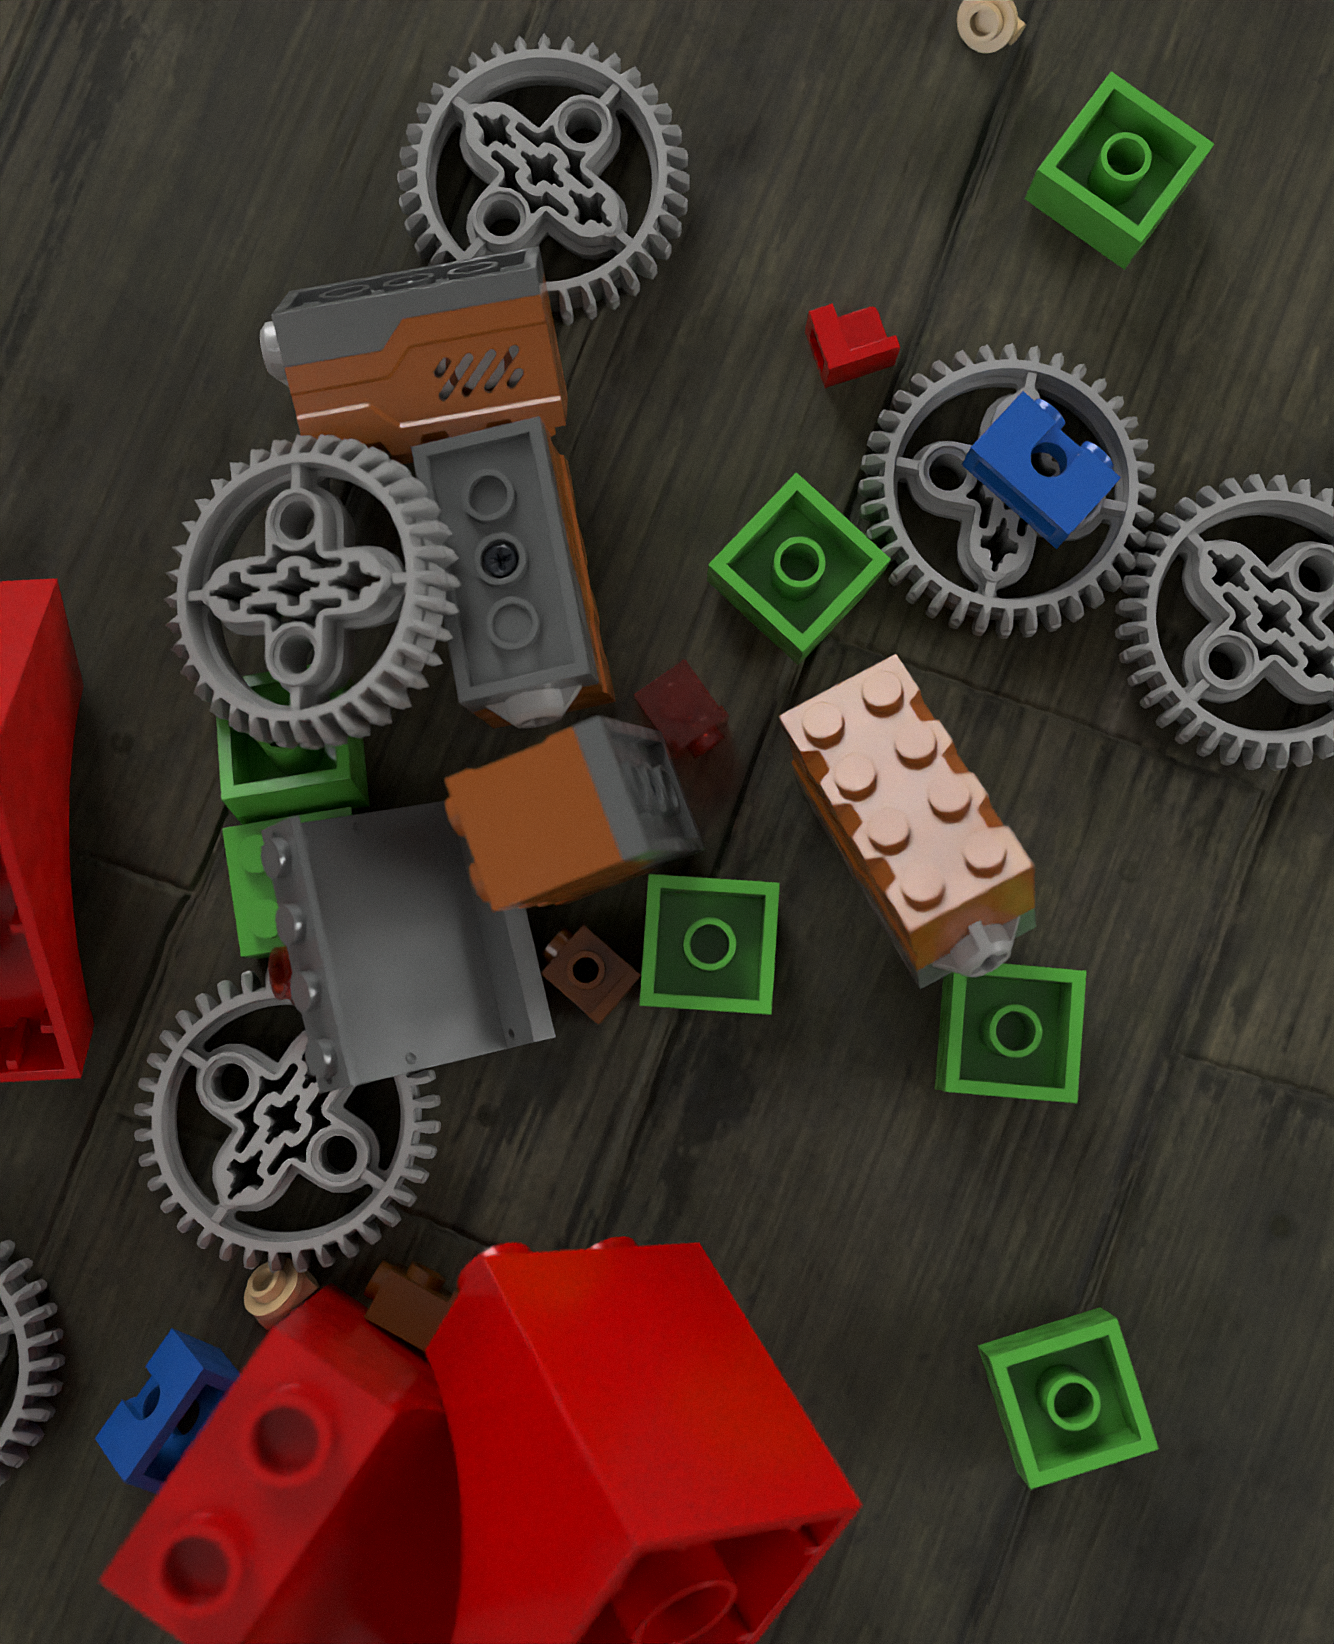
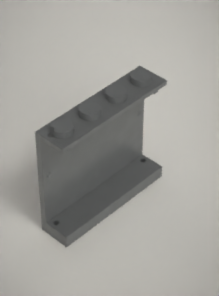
(397, 947)

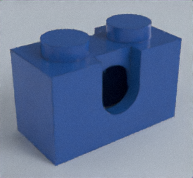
(1047, 504)
(143, 1431)

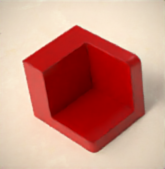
(849, 344)

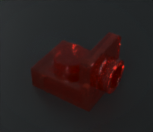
(683, 711)

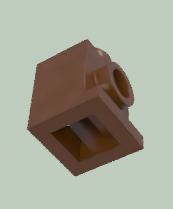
(606, 990)
(408, 1301)

